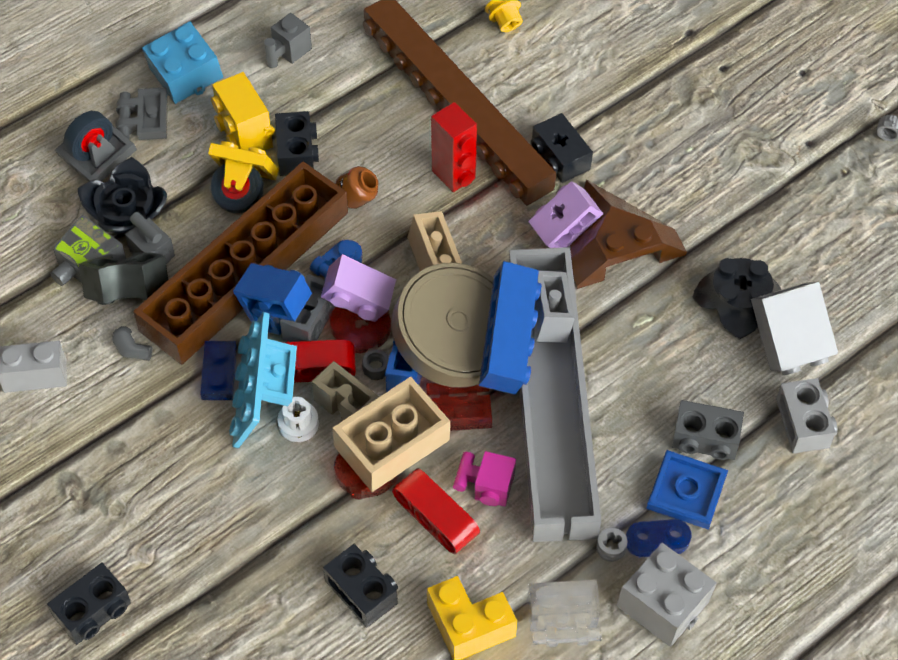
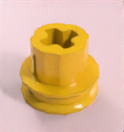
(505, 14)

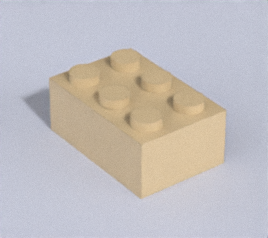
(391, 433)

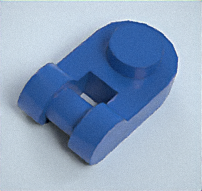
(346, 247)

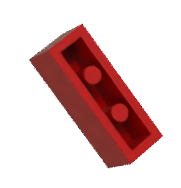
(453, 147)

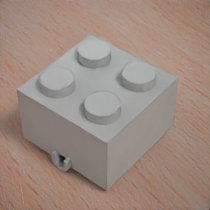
(666, 594)

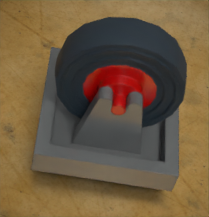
(94, 146)

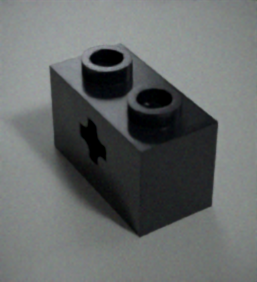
(562, 147)

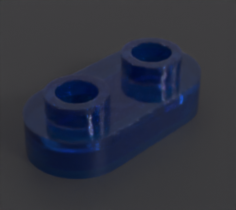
(658, 533)

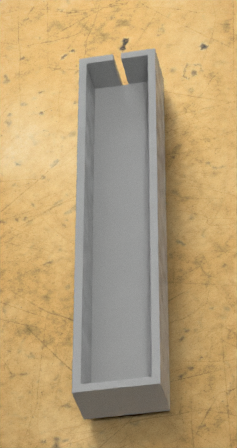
(558, 425)

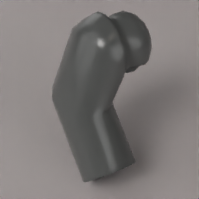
(127, 346)

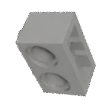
(800, 416)

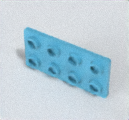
(262, 374)

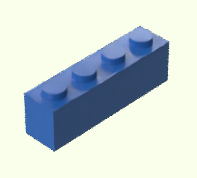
(509, 328)

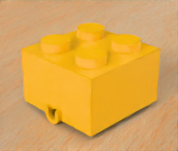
(242, 113)

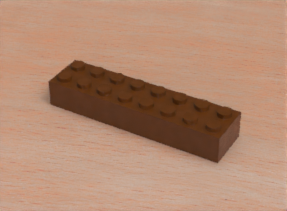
(271, 232)

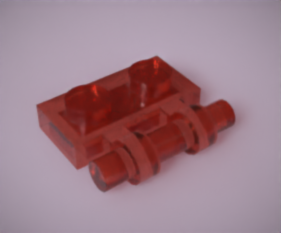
(463, 411)

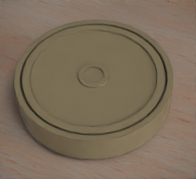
(444, 323)

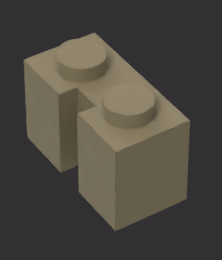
(339, 390)

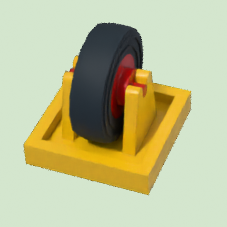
(239, 178)

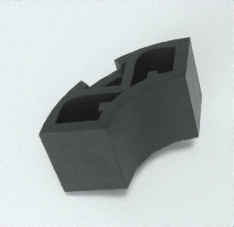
(114, 279)

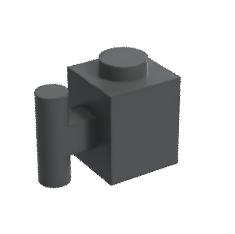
(289, 39)
(148, 238)

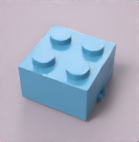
(182, 62)

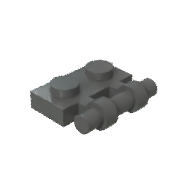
(151, 113)

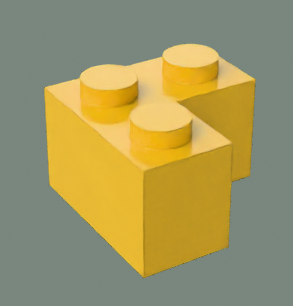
(469, 626)

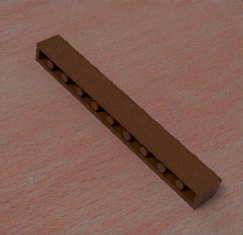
(444, 83)

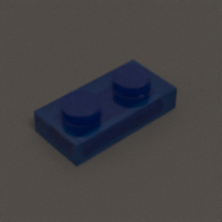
(218, 370)

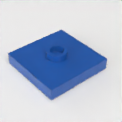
(687, 489)

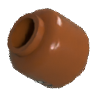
(360, 186)

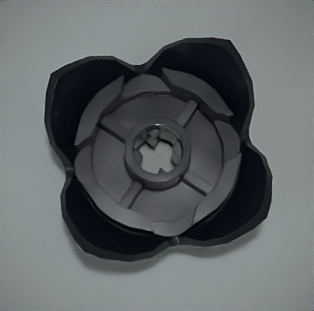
(120, 197)
(722, 291)

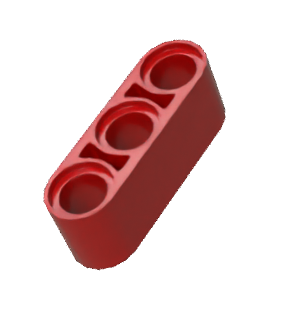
(316, 356)
(436, 511)

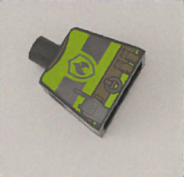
(80, 244)

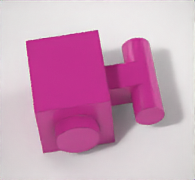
(491, 479)

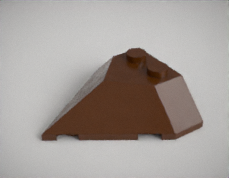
(618, 237)

